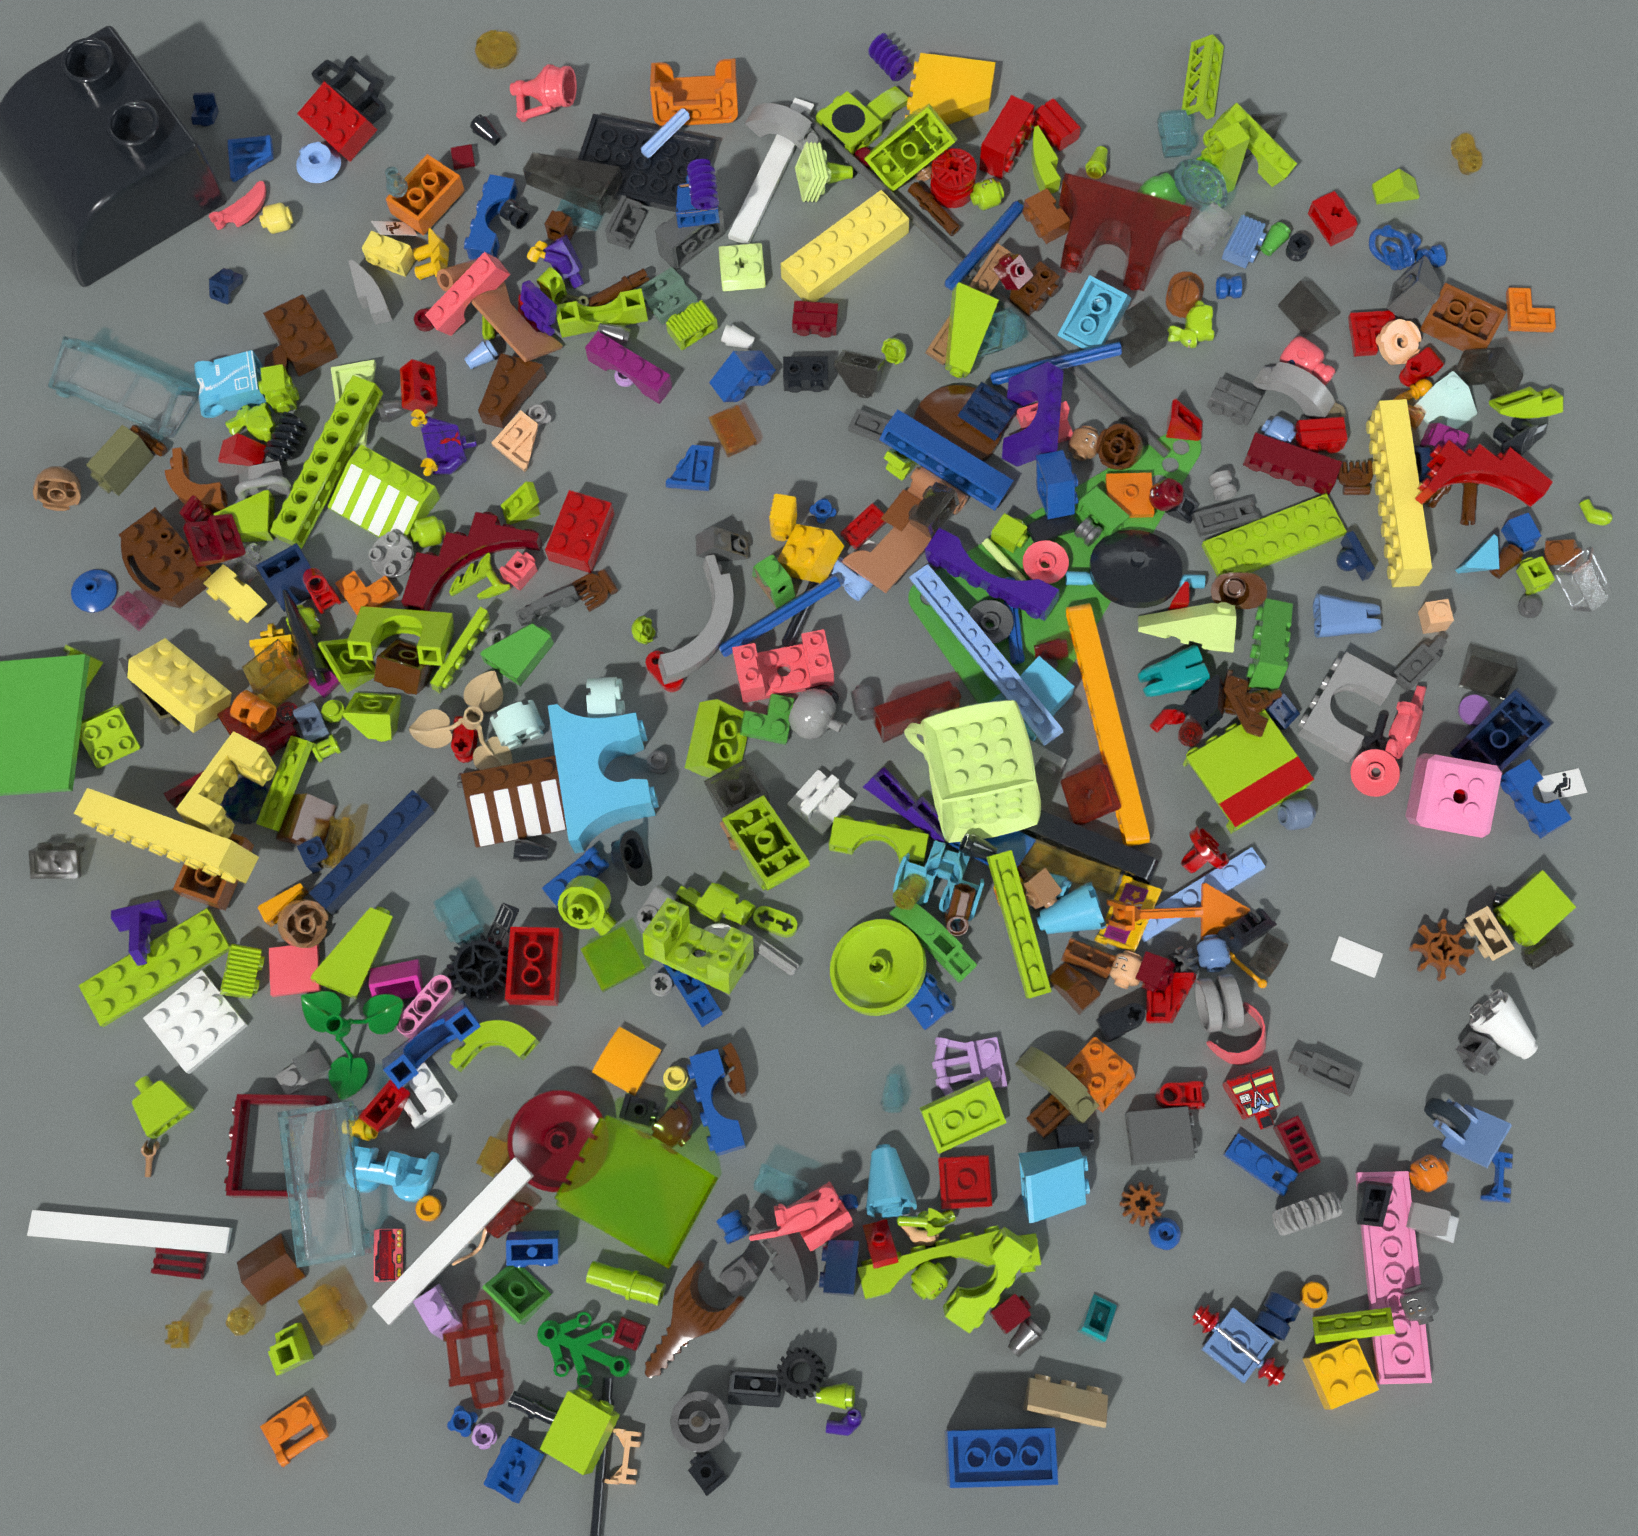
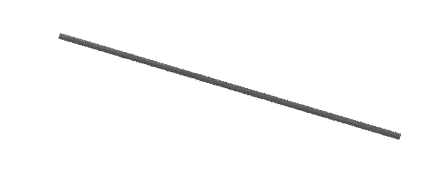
(1005, 303)

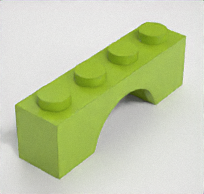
(1272, 160)
(581, 319)
(850, 834)
(968, 1305)

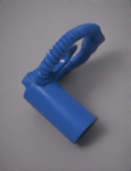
(1403, 254)

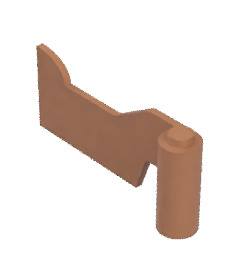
(503, 317)
(898, 548)

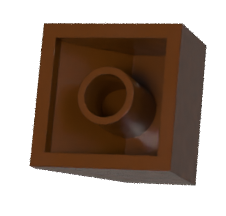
(400, 668)

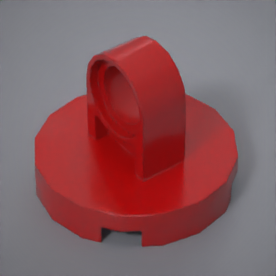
(1204, 851)

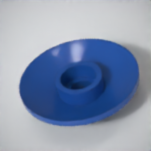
(100, 596)

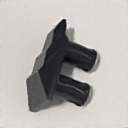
(1524, 440)

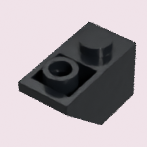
(1207, 704)

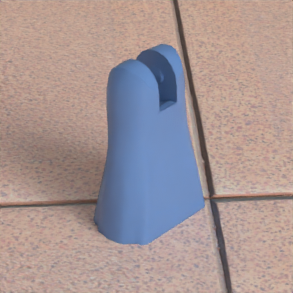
(1343, 616)

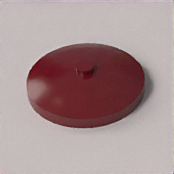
(550, 1135)

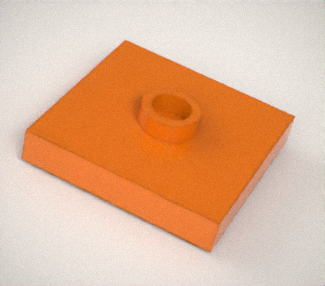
(1131, 493)

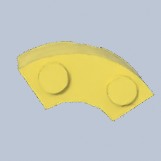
(239, 597)

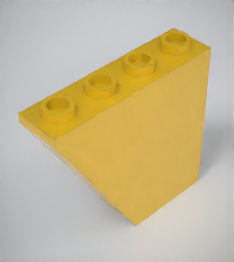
(952, 86)

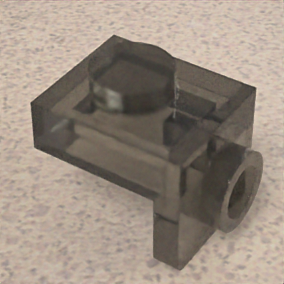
(1268, 955)

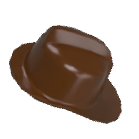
(1239, 589)

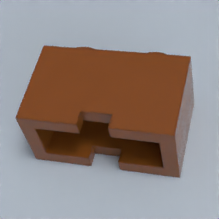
(1045, 217)

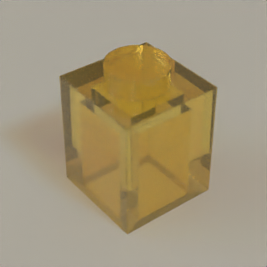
(493, 1157)

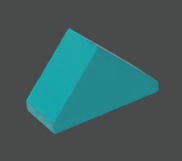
(1098, 1319)

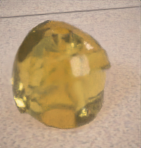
(240, 1321)

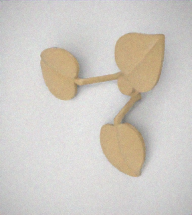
(482, 694)

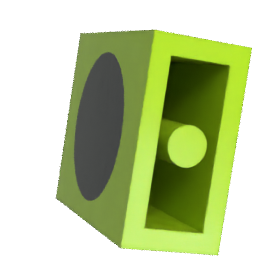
(850, 122)

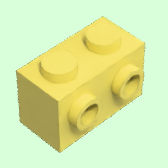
(388, 253)

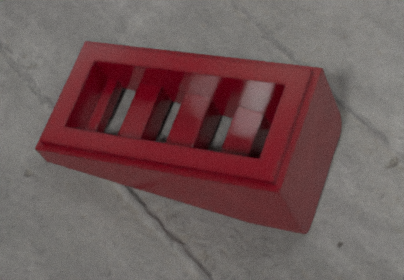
(195, 511)
(1305, 1140)

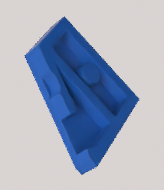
(693, 470)

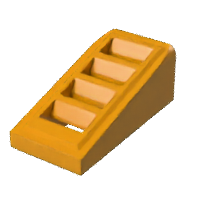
(272, 908)

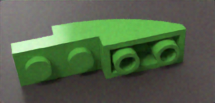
(936, 940)

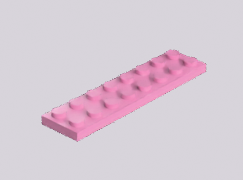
(1389, 1269)

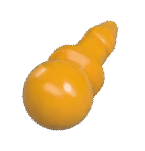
(1416, 391)

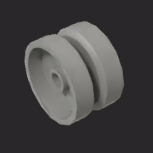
(1219, 1003)

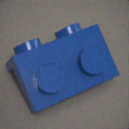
(930, 1003)
(514, 1469)

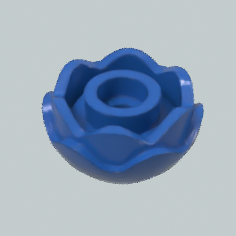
(1156, 1233)

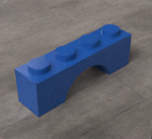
(495, 194)
(724, 1132)

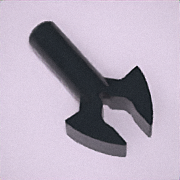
(1377, 734)

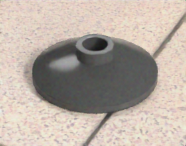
(995, 613)

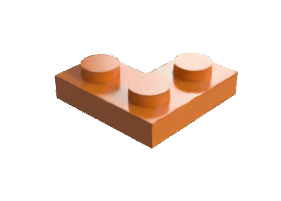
(1524, 317)
(358, 595)

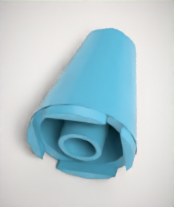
(1073, 912)
(888, 1185)

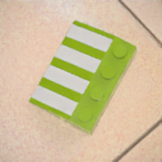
(381, 495)

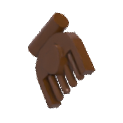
(1356, 480)
(597, 587)

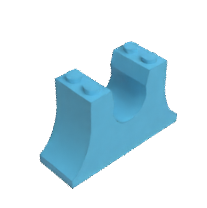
(582, 754)

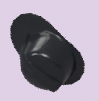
(632, 858)

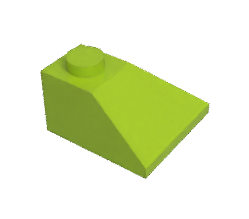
(374, 714)

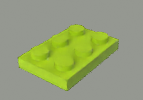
(962, 1115)

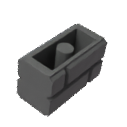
(1233, 401)

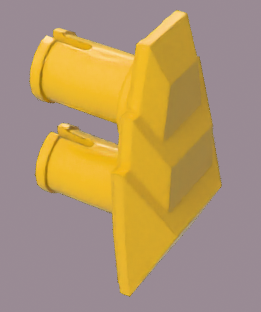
(437, 251)

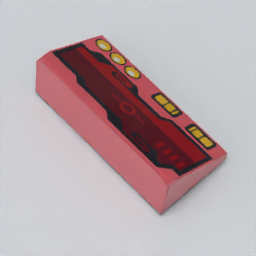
(388, 1254)

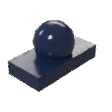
(1354, 557)

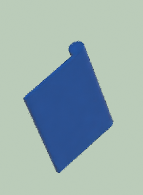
(1015, 841)

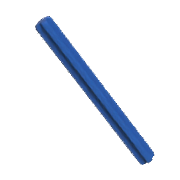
(984, 245)
(1061, 362)
(780, 615)

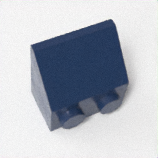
(841, 1267)

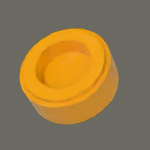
(429, 1208)
(1313, 1295)

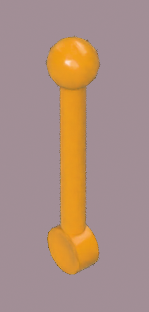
(1262, 983)

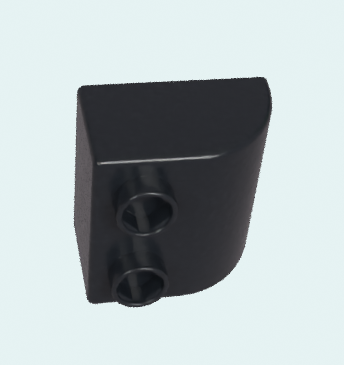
(102, 157)

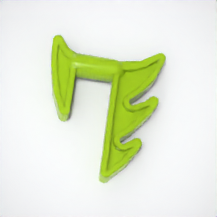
(482, 571)

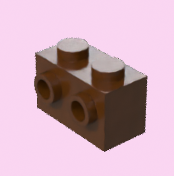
(1036, 290)

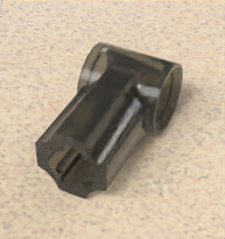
(1550, 945)

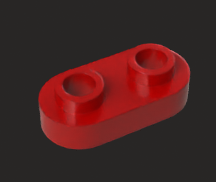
(655, 672)

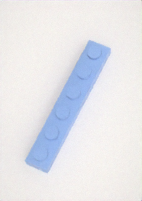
(1224, 879)

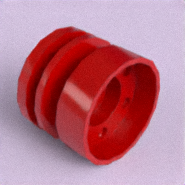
(953, 178)

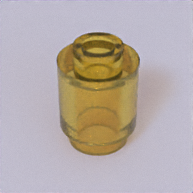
(909, 892)

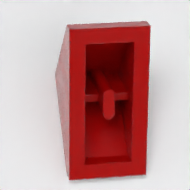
(1183, 423)
(241, 451)
(385, 1107)

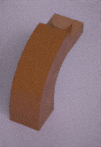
(178, 478)

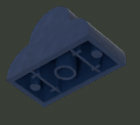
(1505, 732)

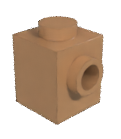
(1040, 889)

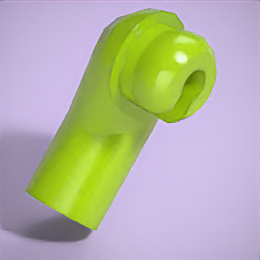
(936, 1222)

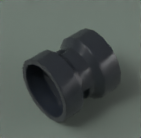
(512, 212)

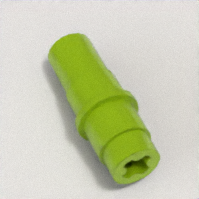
(626, 1283)

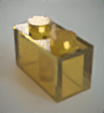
(327, 1314)

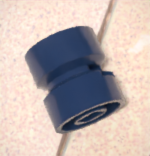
(1277, 1316)

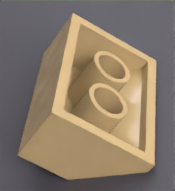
(1066, 1401)

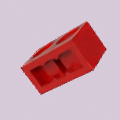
(418, 386)

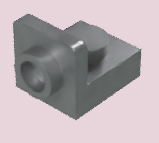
(739, 1276)

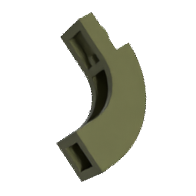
(1058, 1081)

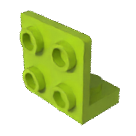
(108, 736)

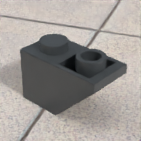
(722, 544)

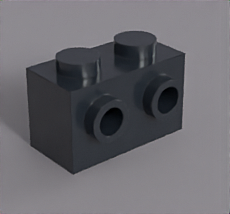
(805, 373)

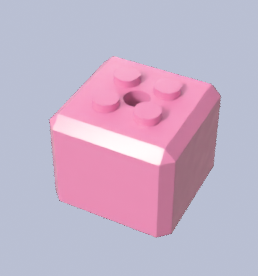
(1433, 789)

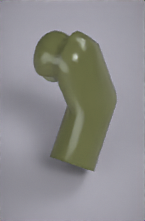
(583, 300)

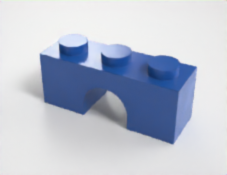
(1541, 817)

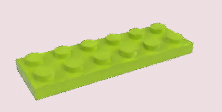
(1275, 537)
(169, 961)

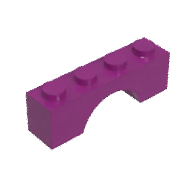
(646, 376)

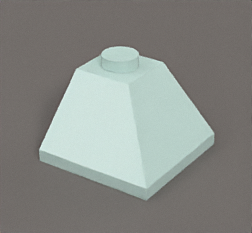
(1448, 402)

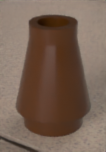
(1508, 559)

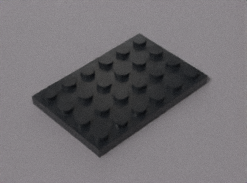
(644, 179)

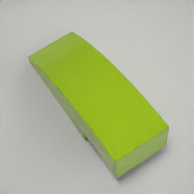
(1044, 163)
(1529, 403)

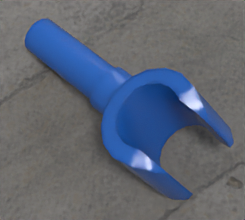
(850, 1201)

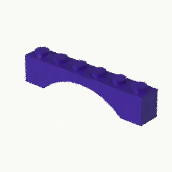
(1031, 596)

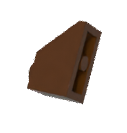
(1074, 988)

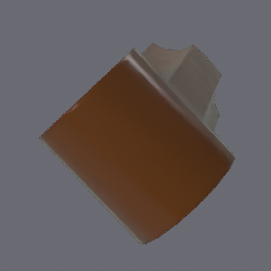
(959, 908)

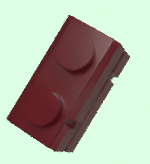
(815, 318)

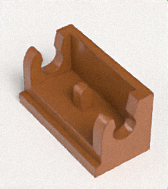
(1088, 958)

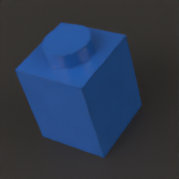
(1521, 532)

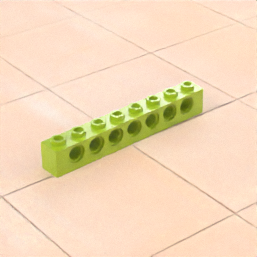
(326, 473)

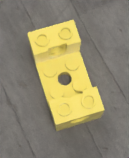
(202, 803)

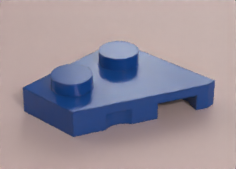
(248, 155)

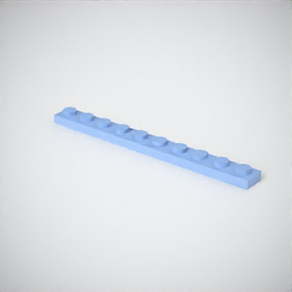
(986, 654)

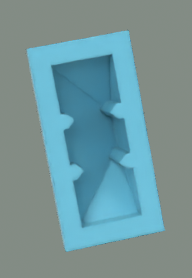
(1482, 558)

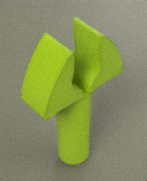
(915, 1221)

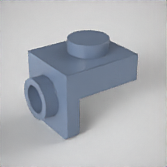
(311, 722)

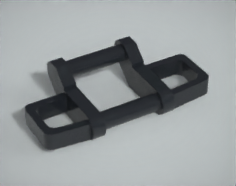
(344, 75)

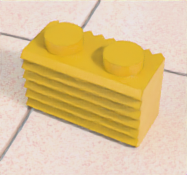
(782, 516)

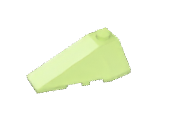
(1206, 624)

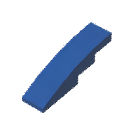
(696, 996)

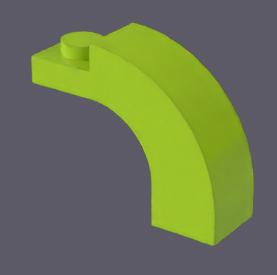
(494, 1034)

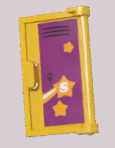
(1136, 894)

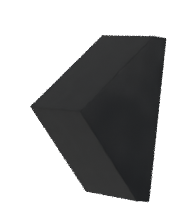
(1372, 1202)

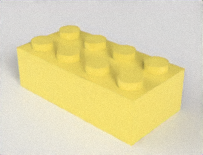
(178, 684)

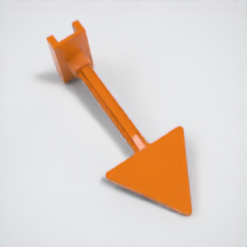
(1215, 912)

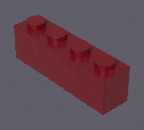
(1292, 464)

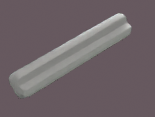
(772, 953)

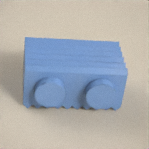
(1243, 242)

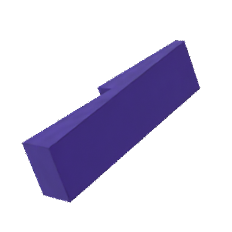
(919, 812)

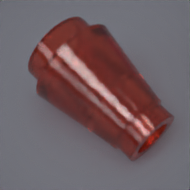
(1053, 649)

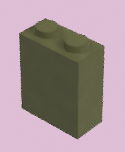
(119, 461)

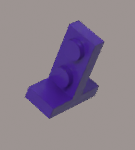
(138, 921)

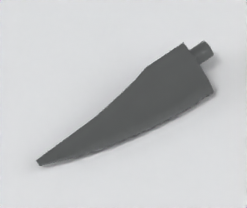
(161, 717)

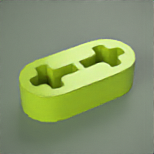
(777, 916)

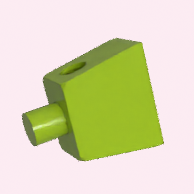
(159, 1106)

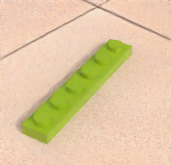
(1019, 924)

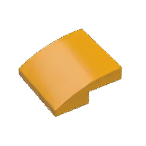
(626, 1061)

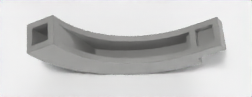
(694, 655)

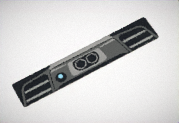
(500, 931)

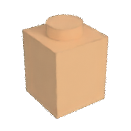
(1435, 616)

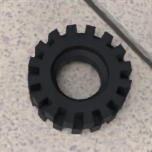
(789, 1364)

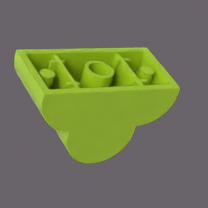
(910, 147)
(765, 844)

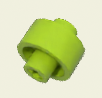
(586, 904)

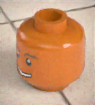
(1428, 1173)

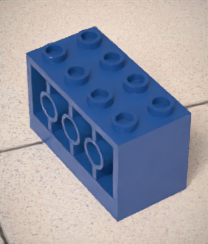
(1001, 1457)

